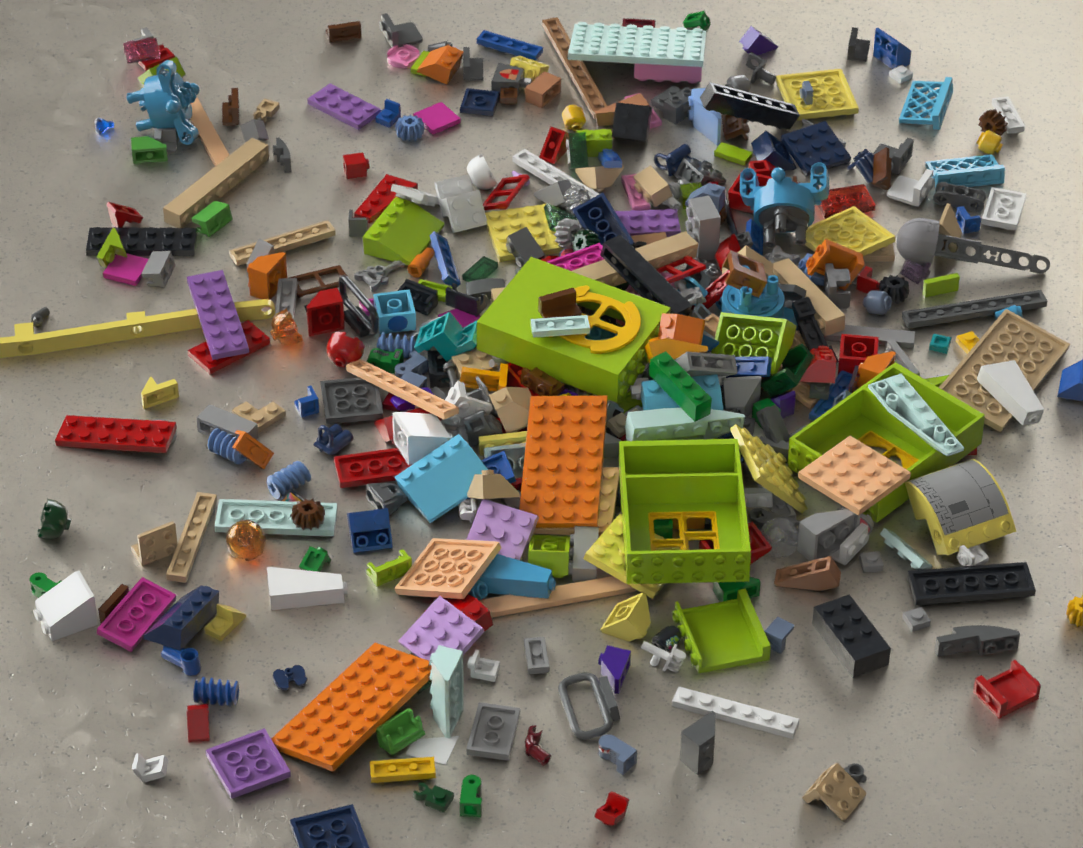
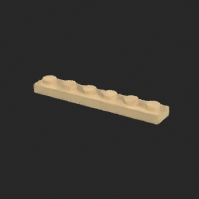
(287, 241)
(191, 537)

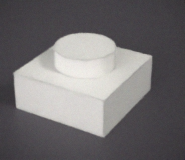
(901, 74)

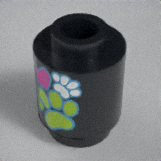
(667, 638)

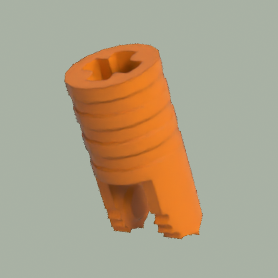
(420, 263)

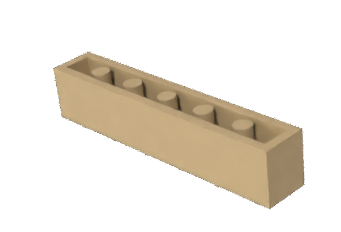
(827, 314)

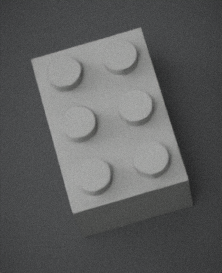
(704, 226)

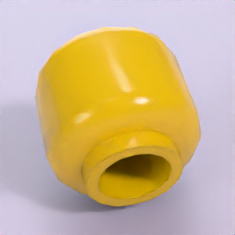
(573, 117)
(989, 142)

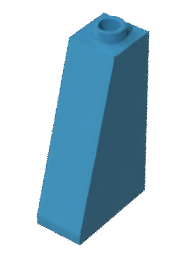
(518, 578)

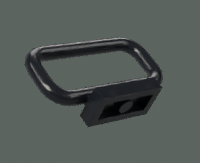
(354, 315)

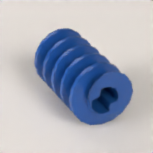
(216, 692)

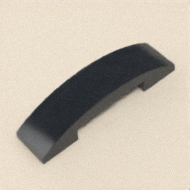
(807, 324)

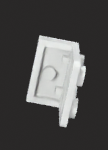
(911, 190)
(466, 404)
(852, 544)

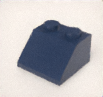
(772, 149)

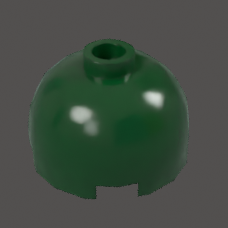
(53, 520)

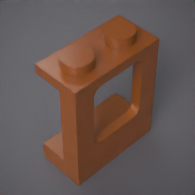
(742, 276)

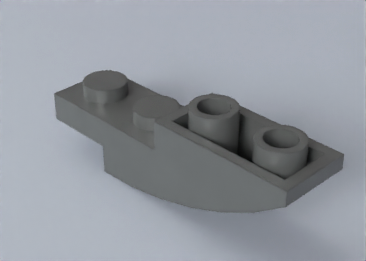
(977, 637)

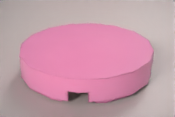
(402, 56)

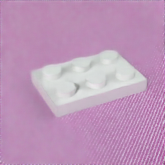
(415, 195)
(1003, 208)

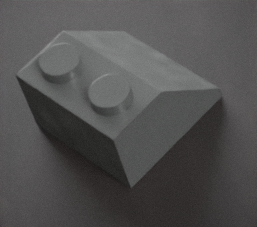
(698, 744)

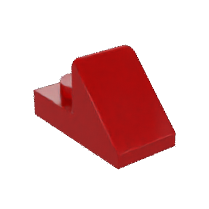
(120, 214)
(198, 723)

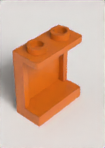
(838, 255)

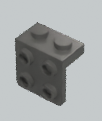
(401, 33)

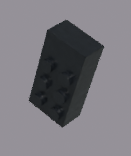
(851, 636)

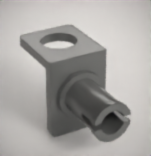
(759, 71)

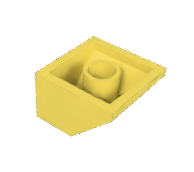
(628, 619)

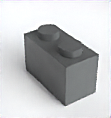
(523, 247)

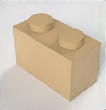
(652, 186)

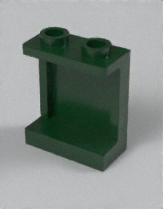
(792, 371)

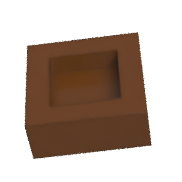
(508, 95)

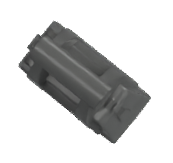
(481, 425)
(385, 496)

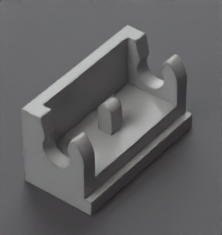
(159, 268)

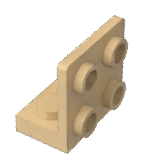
(155, 544)
(837, 791)

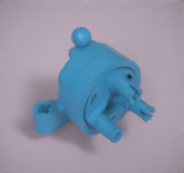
(167, 102)
(767, 305)

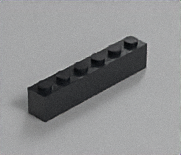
(749, 106)
(643, 275)

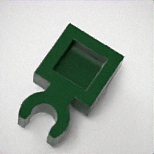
(435, 798)

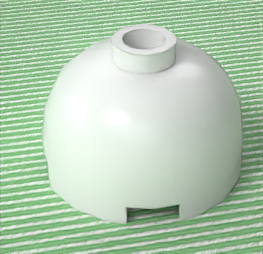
(480, 173)

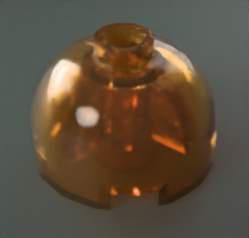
(285, 329)
(245, 540)

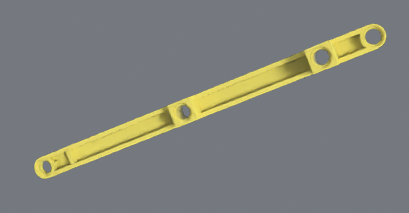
(135, 326)

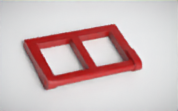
(521, 180)
(678, 275)

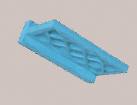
(939, 104)
(973, 176)

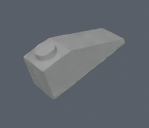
(707, 364)

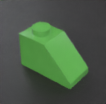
(148, 150)

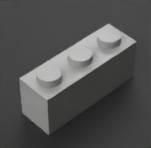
(215, 417)
(582, 540)

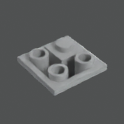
(741, 393)

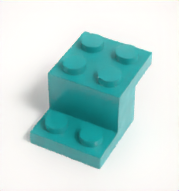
(447, 337)

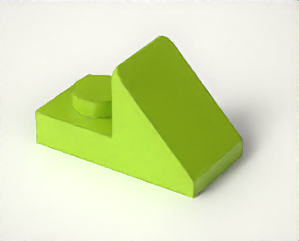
(112, 246)

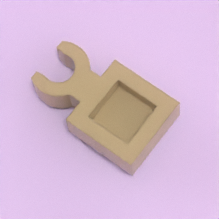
(265, 109)

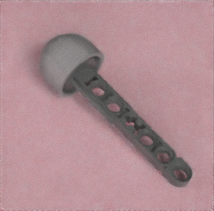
(921, 240)

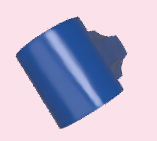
(187, 659)

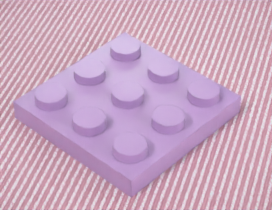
(504, 525)
(442, 626)

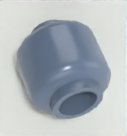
(877, 302)

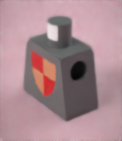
(509, 77)

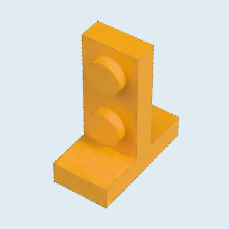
(493, 380)

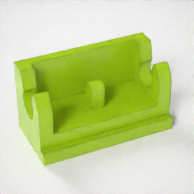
(389, 570)

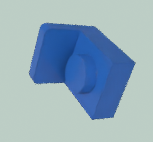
(389, 114)
(966, 222)

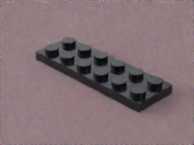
(146, 240)
(971, 583)

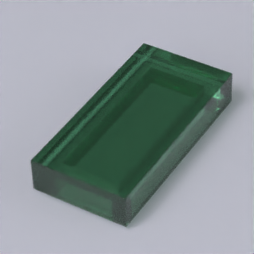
(480, 269)

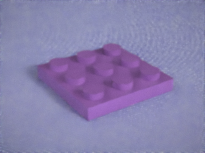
(248, 763)

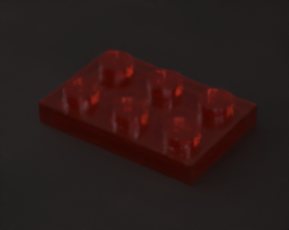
(845, 198)

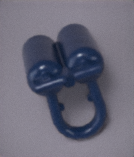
(673, 159)
(864, 164)
(332, 439)

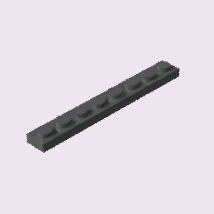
(972, 309)

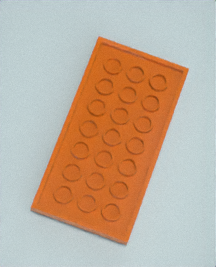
(564, 460)
(353, 706)

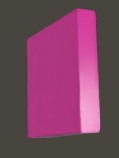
(438, 118)
(126, 269)

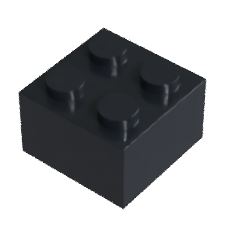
(631, 122)

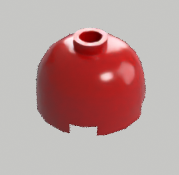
(344, 349)

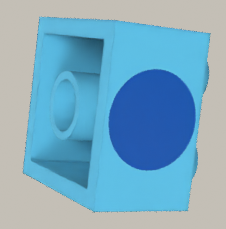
(395, 311)

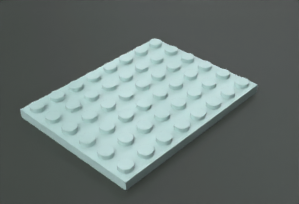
(637, 44)

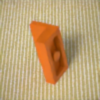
(252, 449)

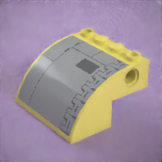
(960, 506)

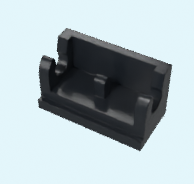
(423, 297)
(465, 302)
(437, 376)

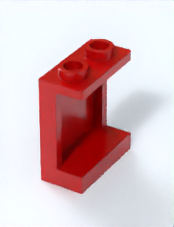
(1007, 690)

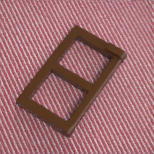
(316, 275)

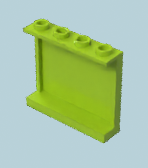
(722, 634)

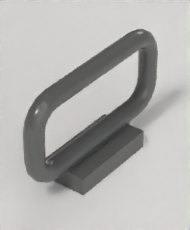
(604, 698)

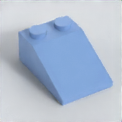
(703, 120)

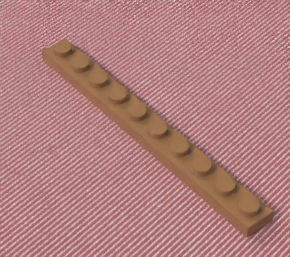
(575, 68)

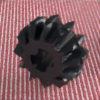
(895, 287)

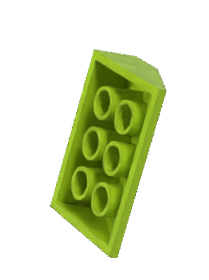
(401, 232)
(754, 337)

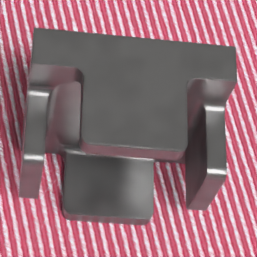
(833, 279)

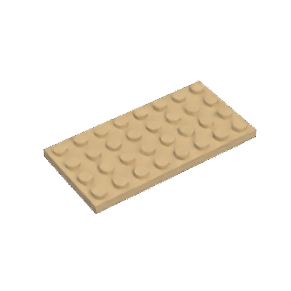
(1004, 341)

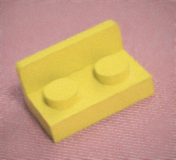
(531, 68)

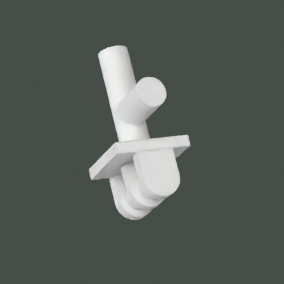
(469, 509)
(673, 659)

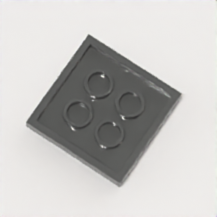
(350, 400)

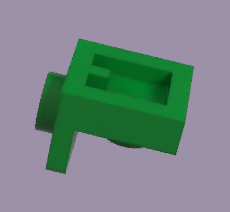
(697, 19)
(314, 559)

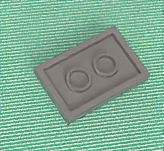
(493, 731)

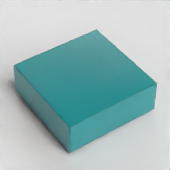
(940, 343)

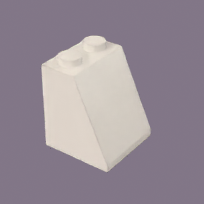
(418, 434)
(67, 608)

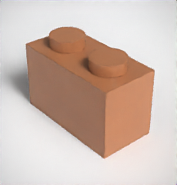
(543, 89)

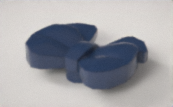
(282, 677)

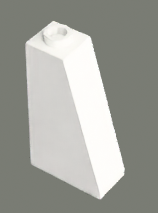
(1011, 390)
(304, 588)

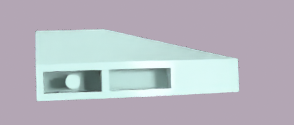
(909, 407)
(677, 425)

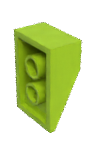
(550, 553)

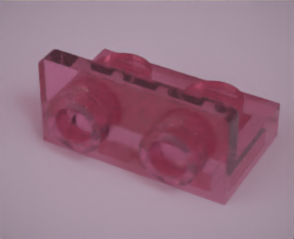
(141, 50)

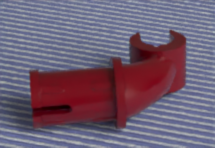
(533, 748)

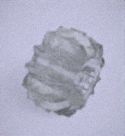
(575, 196)

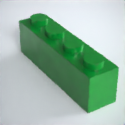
(680, 386)

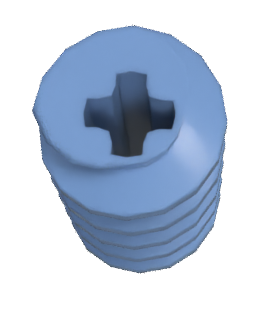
(390, 344)
(221, 444)
(288, 478)

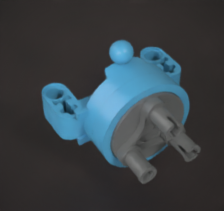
(784, 204)

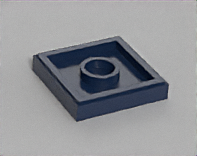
(479, 102)

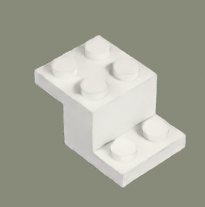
(460, 203)

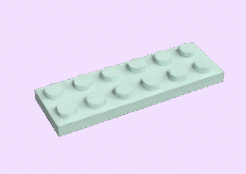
(272, 517)

